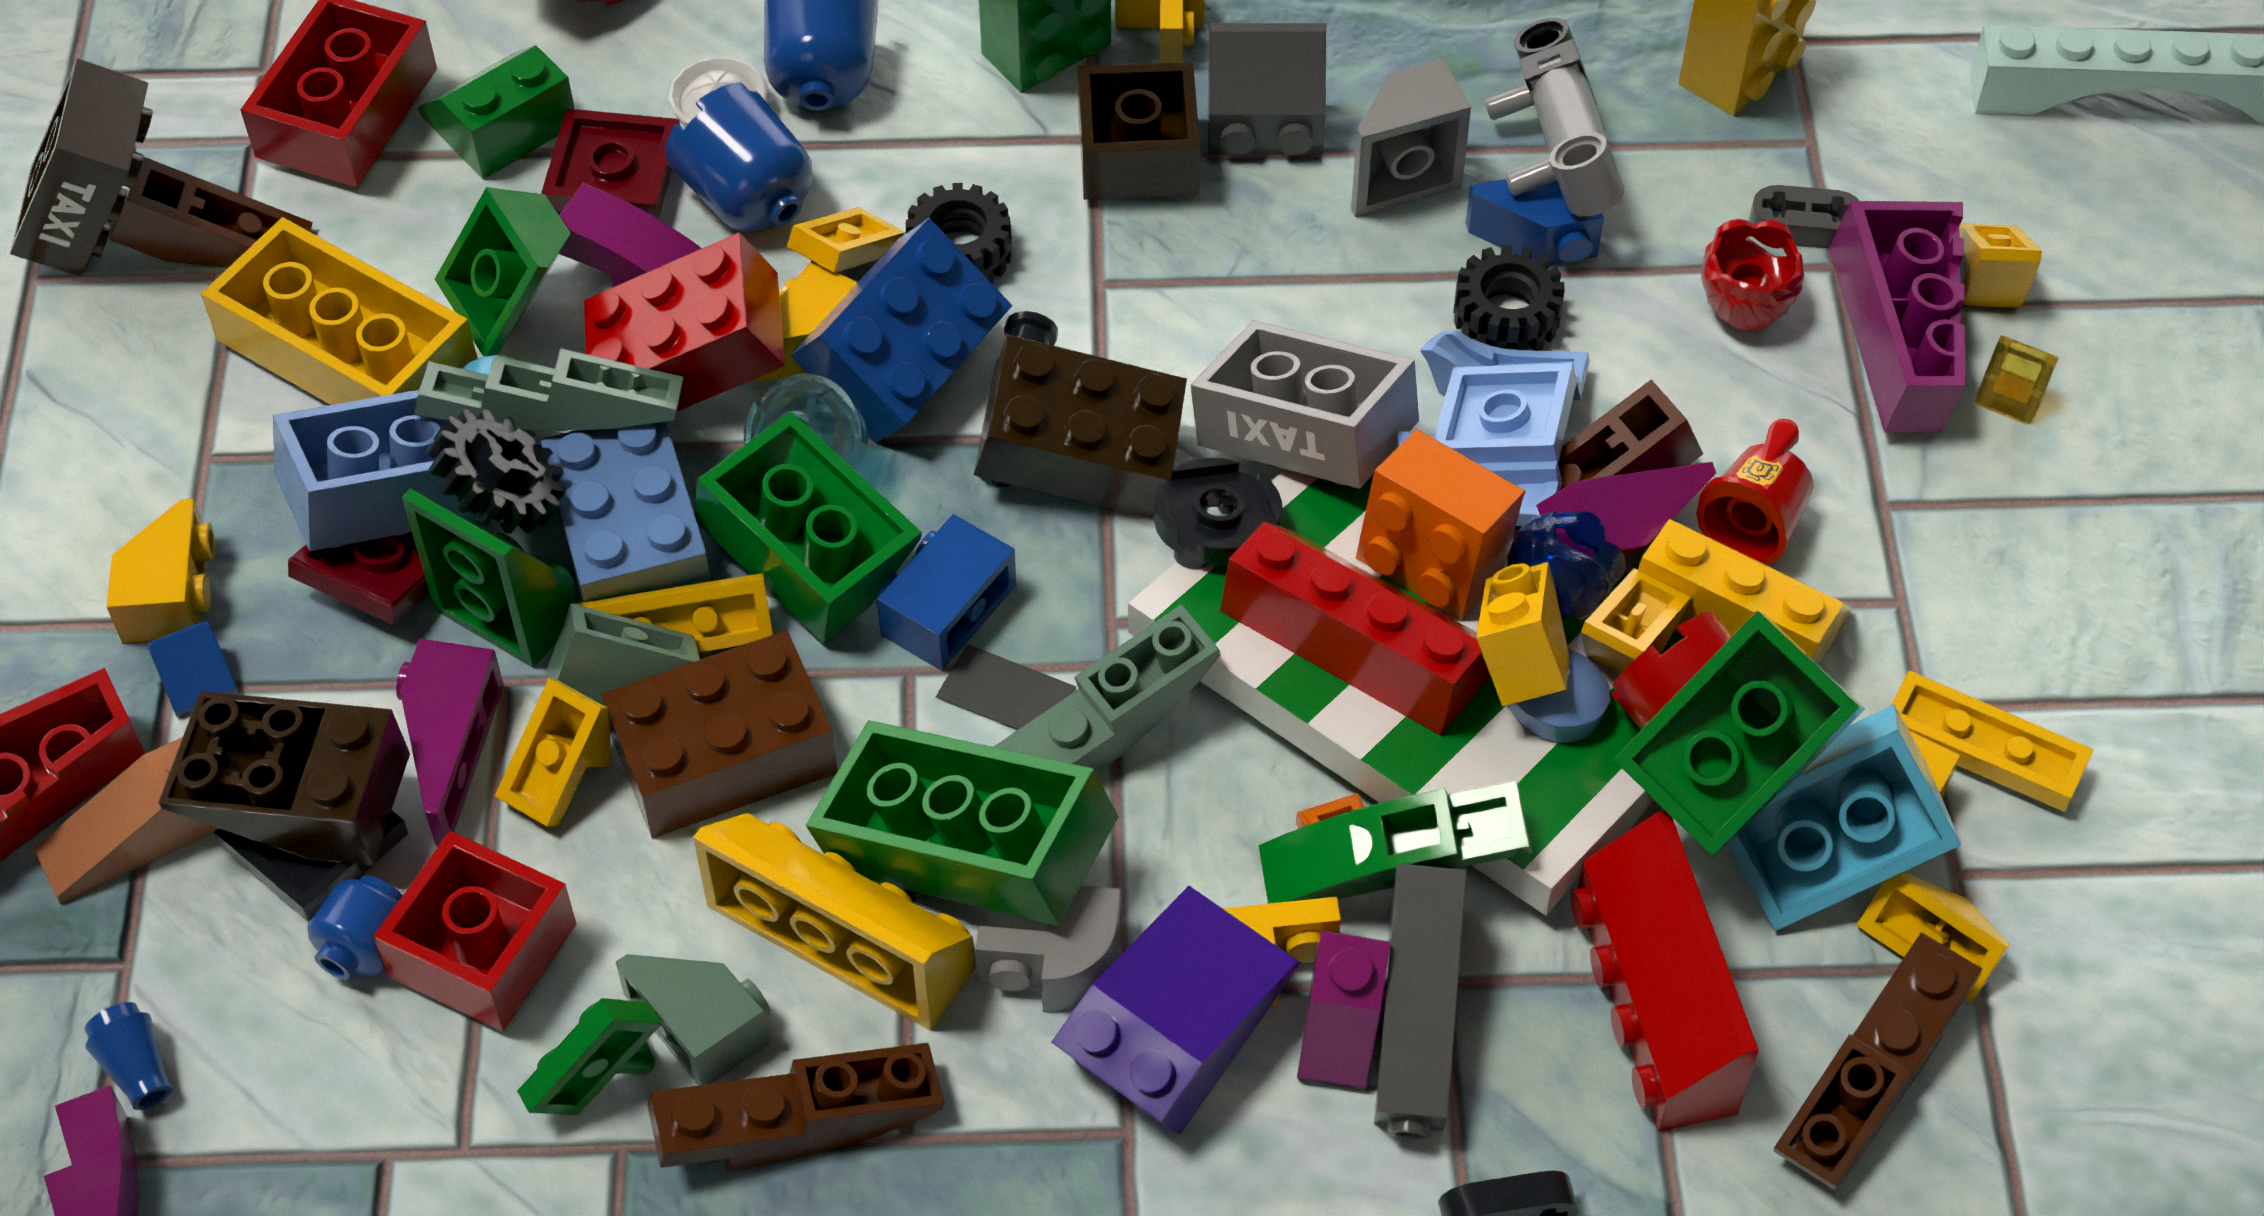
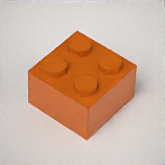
(1438, 523)

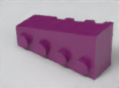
(1905, 306)

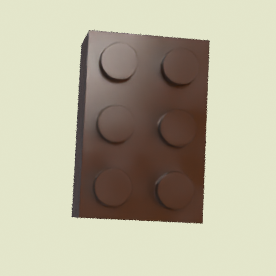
(720, 733)

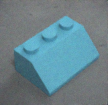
(1845, 822)

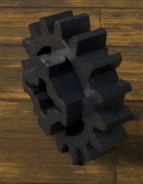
(496, 471)

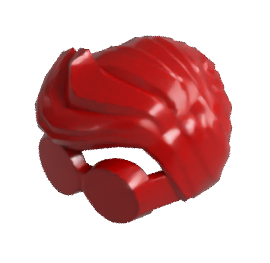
(1746, 281)

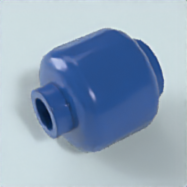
(346, 926)

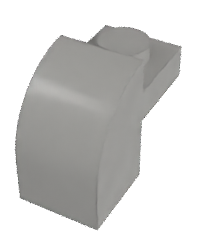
(1057, 960)

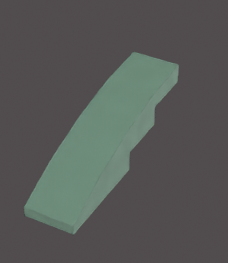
(576, 395)

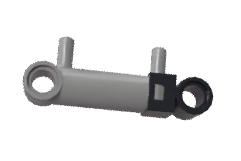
(1568, 119)

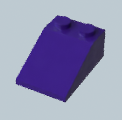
(1176, 1007)

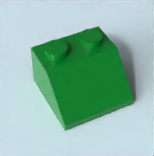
(502, 110)
(501, 262)

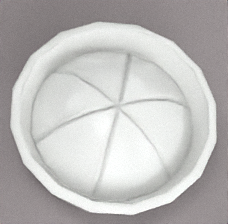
(707, 76)

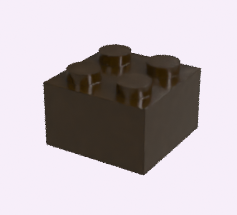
(1138, 130)

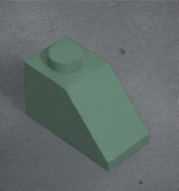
(610, 651)
(703, 1010)

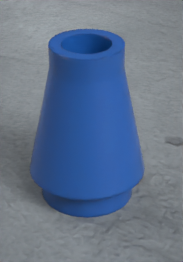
(129, 1053)

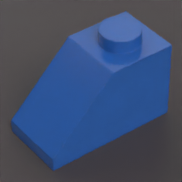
(1532, 221)

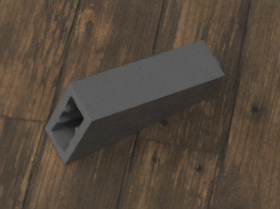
(1420, 1000)

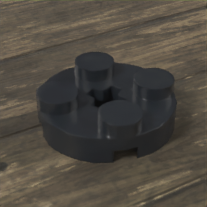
(1212, 482)

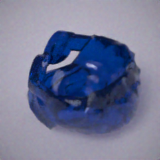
(1578, 578)

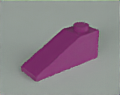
(1630, 504)
(448, 711)

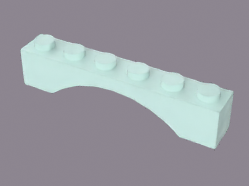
(2040, 67)

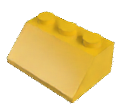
(1738, 586)

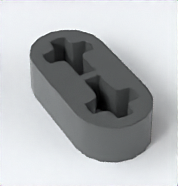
(1803, 210)

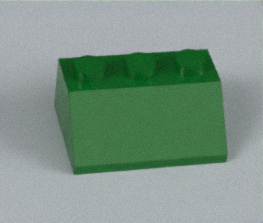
(805, 523)

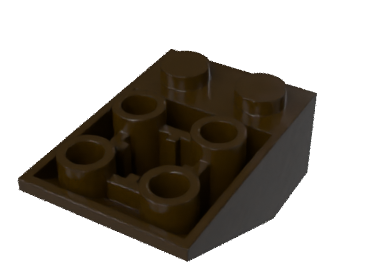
(290, 773)

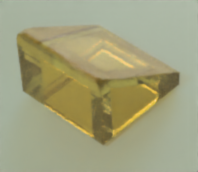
(2016, 380)

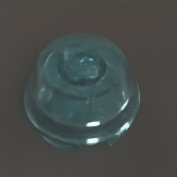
(820, 406)

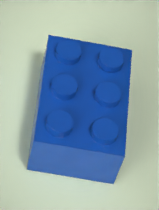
(904, 328)

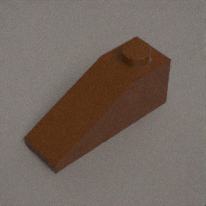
(191, 218)
(1632, 437)

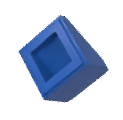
(190, 664)

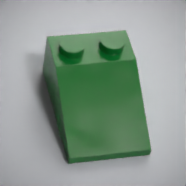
(489, 581)
(1738, 733)

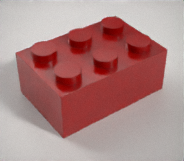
(339, 89)
(695, 318)

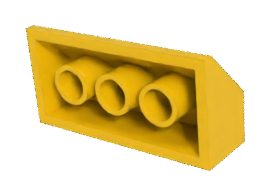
(834, 916)

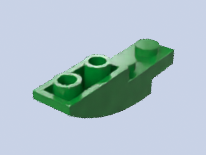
(1362, 847)

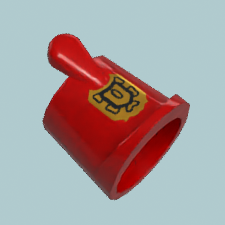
(1758, 497)

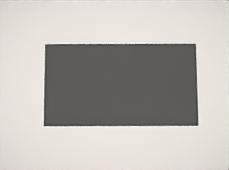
(1001, 688)

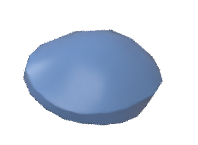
(1571, 712)

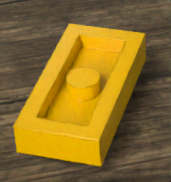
(844, 239)

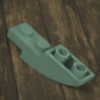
(1121, 695)

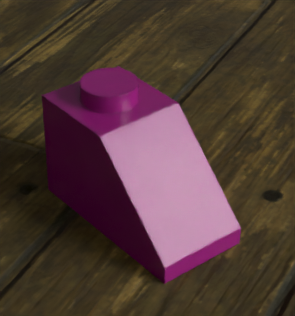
(1343, 1009)

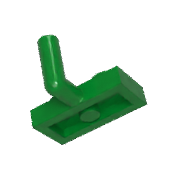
(603, 1043)

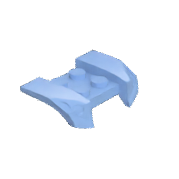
(1506, 409)

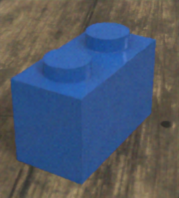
(946, 591)

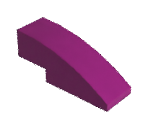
(618, 236)
(101, 1156)

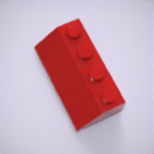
(1354, 626)
(1665, 977)

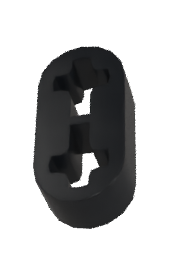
(1518, 1195)

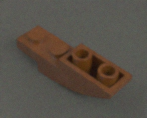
(1878, 1062)
(797, 1114)

